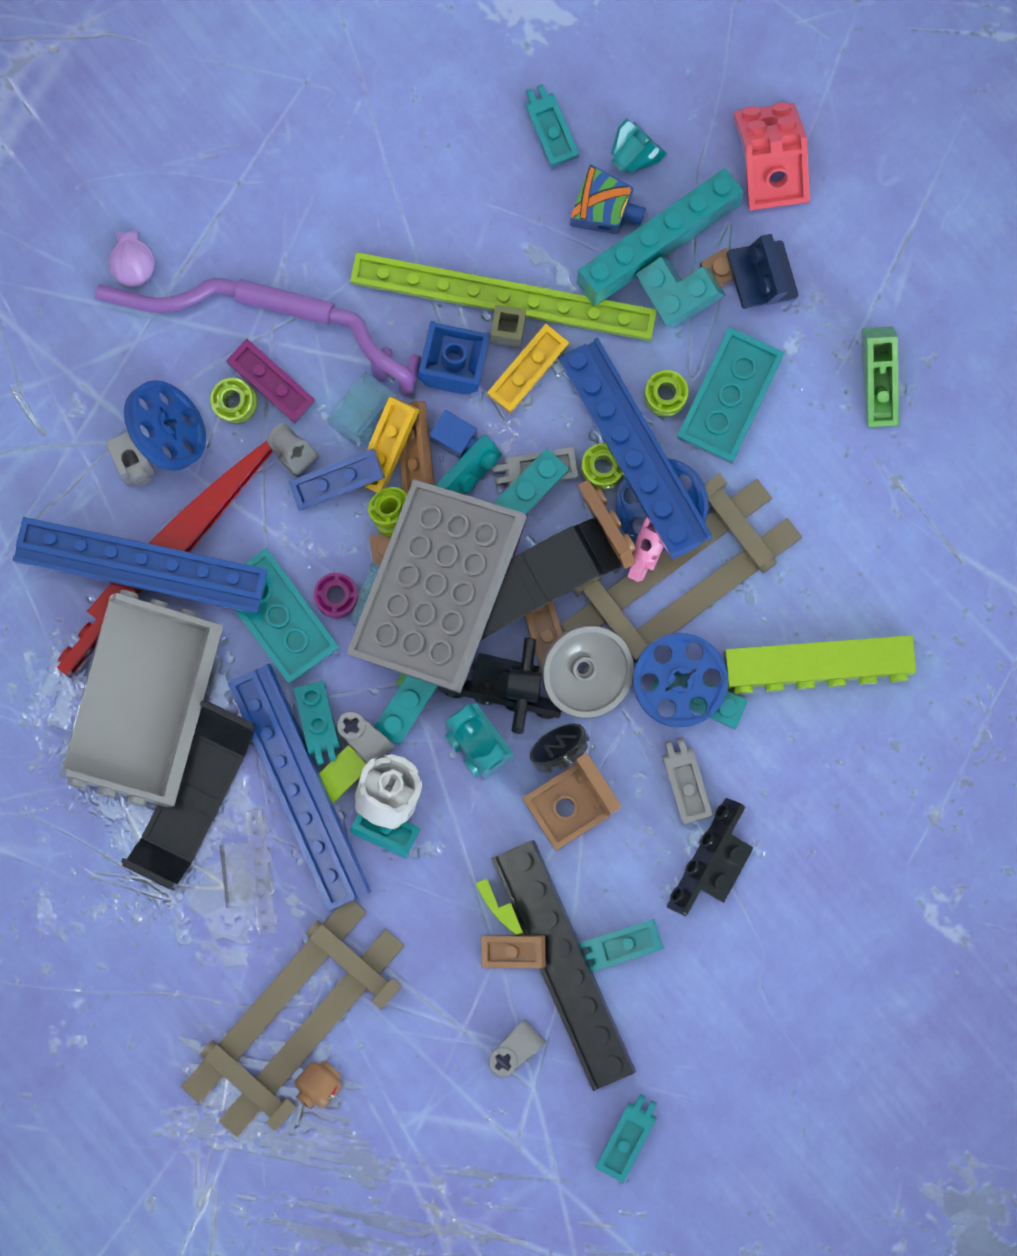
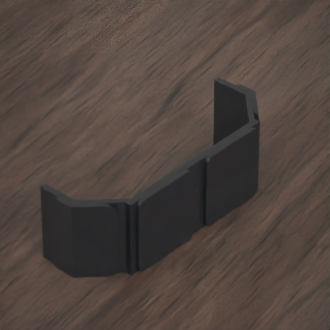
(551, 571)
(210, 769)

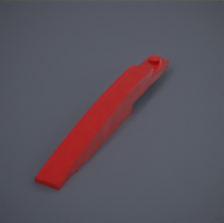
(180, 534)

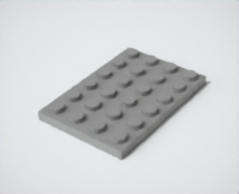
(437, 585)

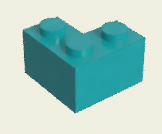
(677, 298)

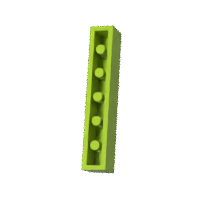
(819, 663)

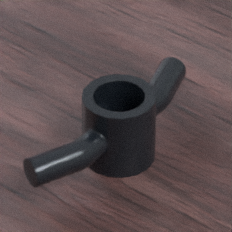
(524, 685)

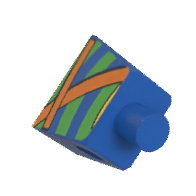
(604, 203)

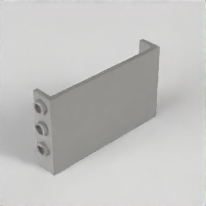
(141, 700)

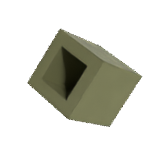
(508, 326)

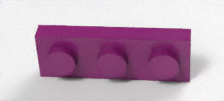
(270, 381)

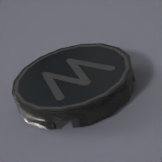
(559, 747)

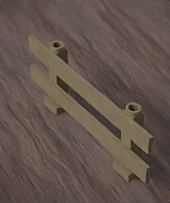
(727, 515)
(260, 1091)

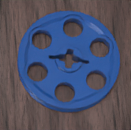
(157, 417)
(629, 512)
(682, 665)

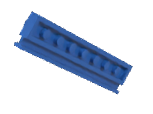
(635, 449)
(140, 565)
(300, 788)

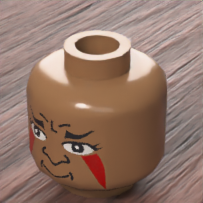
(318, 1084)

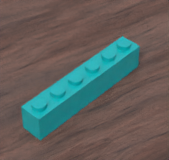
(659, 236)

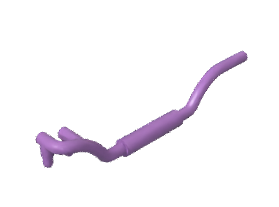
(282, 302)

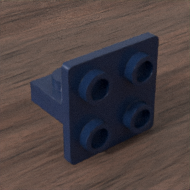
(762, 273)

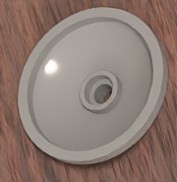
(603, 680)

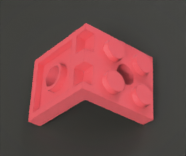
(774, 143)

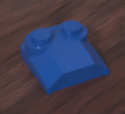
(453, 358)

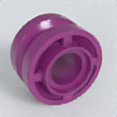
(330, 582)

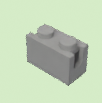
(127, 460)

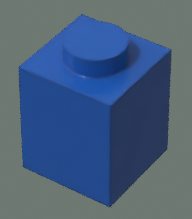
(453, 434)

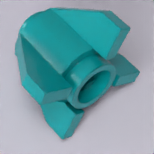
(634, 148)

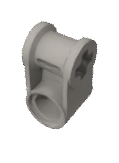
(291, 450)
(367, 741)
(519, 1045)

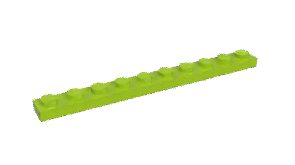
(487, 292)

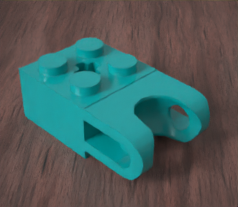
(478, 740)

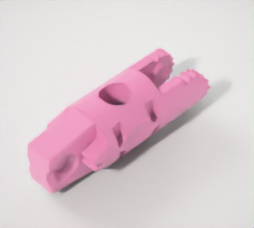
(644, 555)

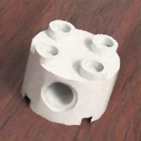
(388, 791)

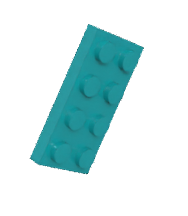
(730, 395)
(286, 623)

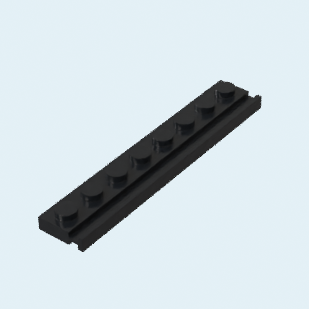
(567, 968)

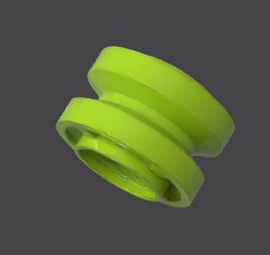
(668, 379)
(224, 390)
(603, 480)
(385, 509)

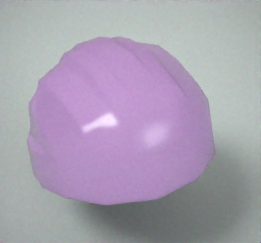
(131, 259)

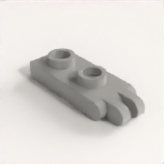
(516, 465)
(686, 783)

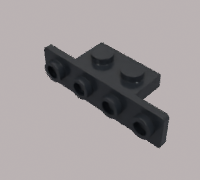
(491, 684)
(715, 861)

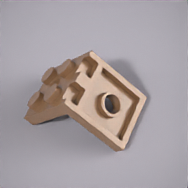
(585, 789)

